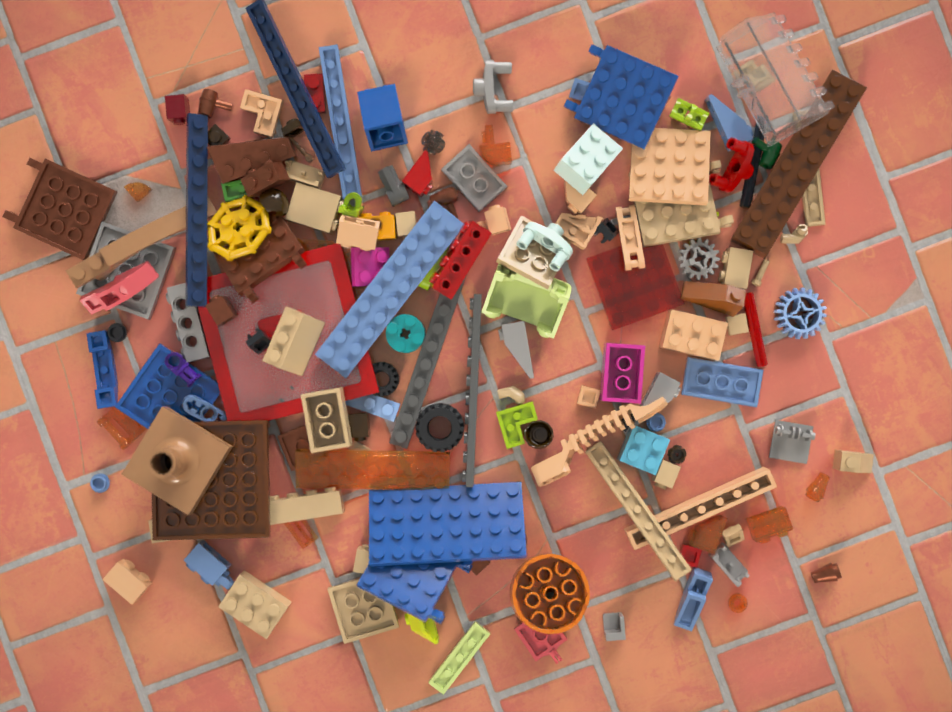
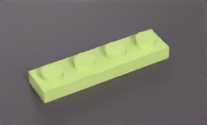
(459, 657)

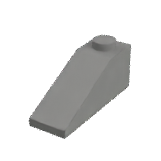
(517, 343)
(661, 387)

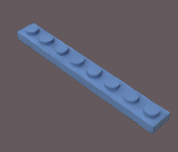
(340, 118)

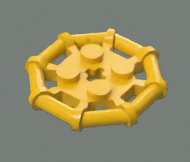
(232, 221)

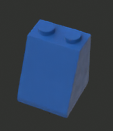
(382, 117)

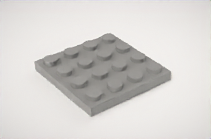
(157, 254)

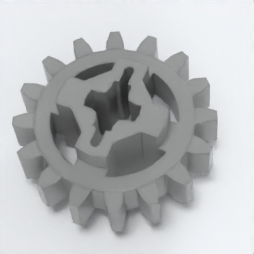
(702, 265)

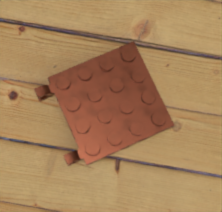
(63, 209)
(272, 254)

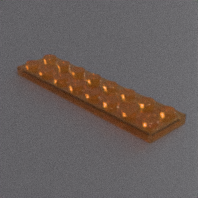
(372, 469)

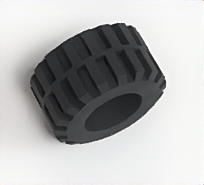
(431, 442)

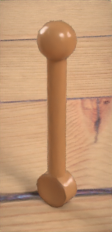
(308, 157)

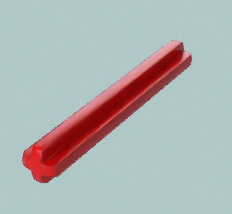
(755, 330)

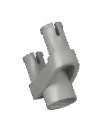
(485, 87)

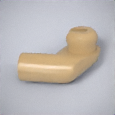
(797, 235)
(512, 392)

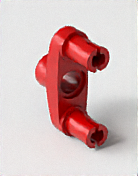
(737, 169)

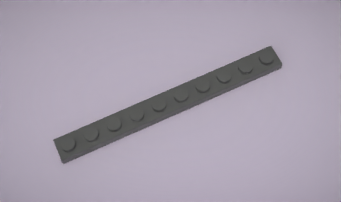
(424, 369)
(472, 381)

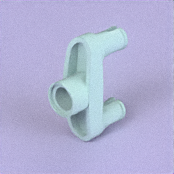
(550, 238)

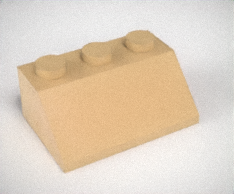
(293, 341)

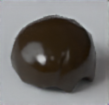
(275, 201)
(538, 434)

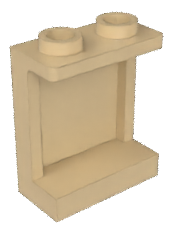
(314, 208)

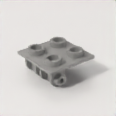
(791, 441)

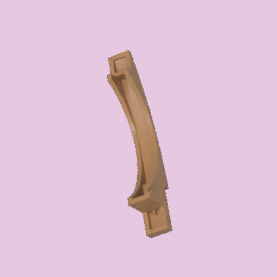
(114, 254)

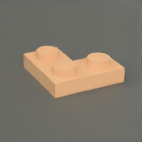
(266, 107)

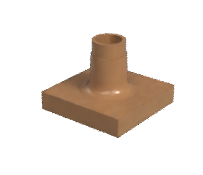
(194, 455)

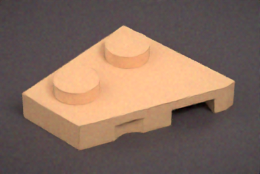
(578, 228)

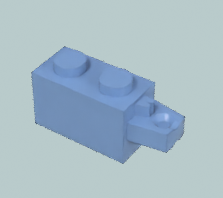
(209, 565)

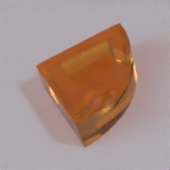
(138, 190)

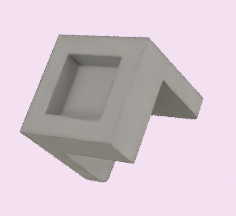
(614, 626)

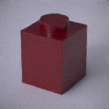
(177, 108)

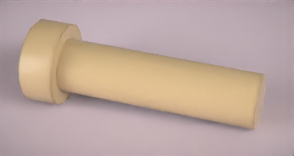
(757, 281)

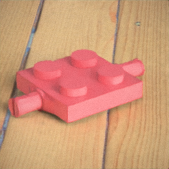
(539, 643)

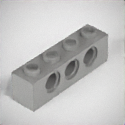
(200, 350)

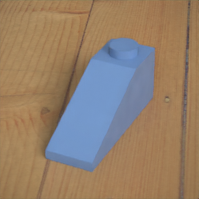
(728, 122)

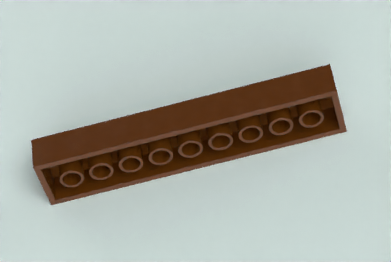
(797, 168)

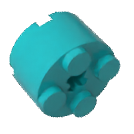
(395, 329)

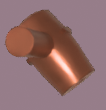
(209, 101)
(446, 197)

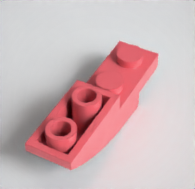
(121, 289)

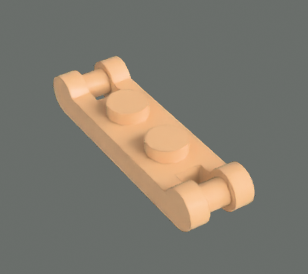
(630, 237)

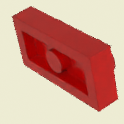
(316, 89)

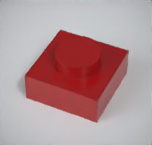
(690, 554)

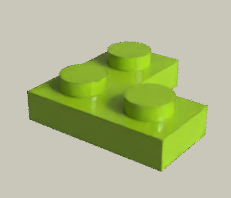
(510, 422)

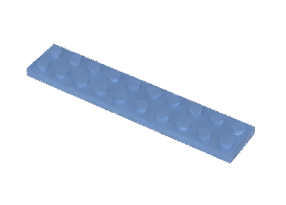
(389, 289)

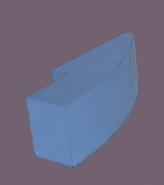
(693, 598)

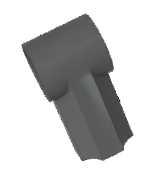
(395, 190)

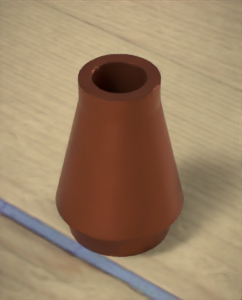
(827, 573)

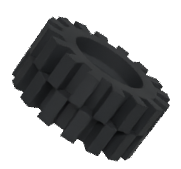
(393, 378)

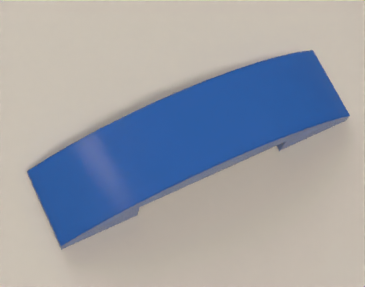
(104, 368)

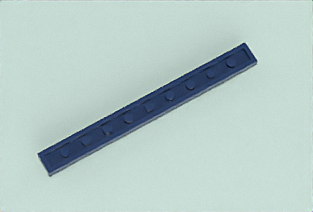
(295, 88)
(196, 209)

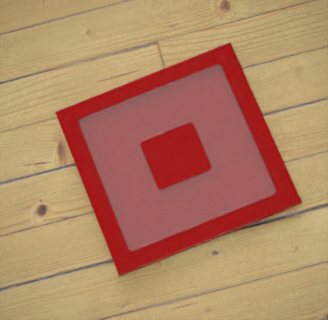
(258, 389)

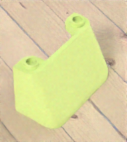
(527, 300)

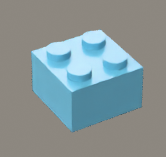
(643, 449)

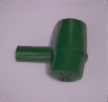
(769, 154)

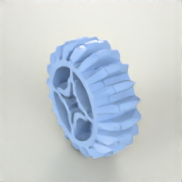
(802, 320)

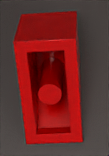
(420, 177)

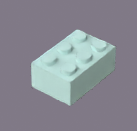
(588, 159)

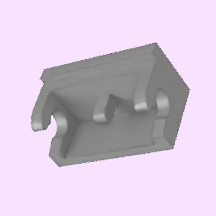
(729, 564)

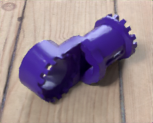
(183, 369)

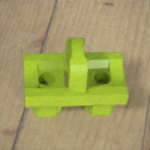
(695, 118)
(349, 210)

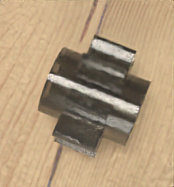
(433, 142)

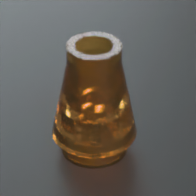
(817, 488)

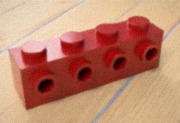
(460, 259)

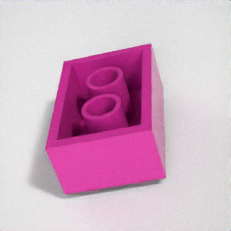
(622, 373)

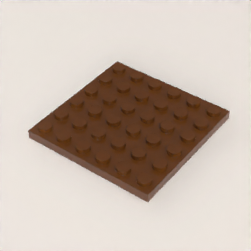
(237, 497)

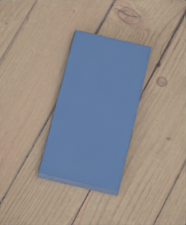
(722, 382)

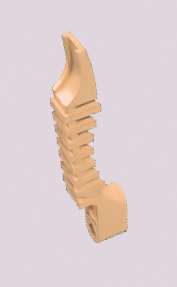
(558, 465)

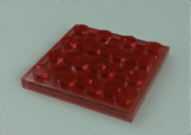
(636, 292)

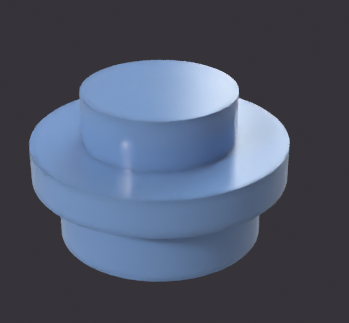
(656, 422)
(100, 483)

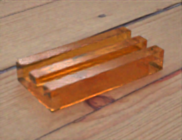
(295, 535)

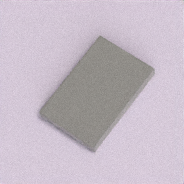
(474, 178)

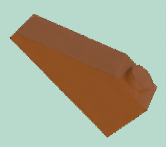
(714, 296)

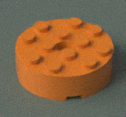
(569, 597)

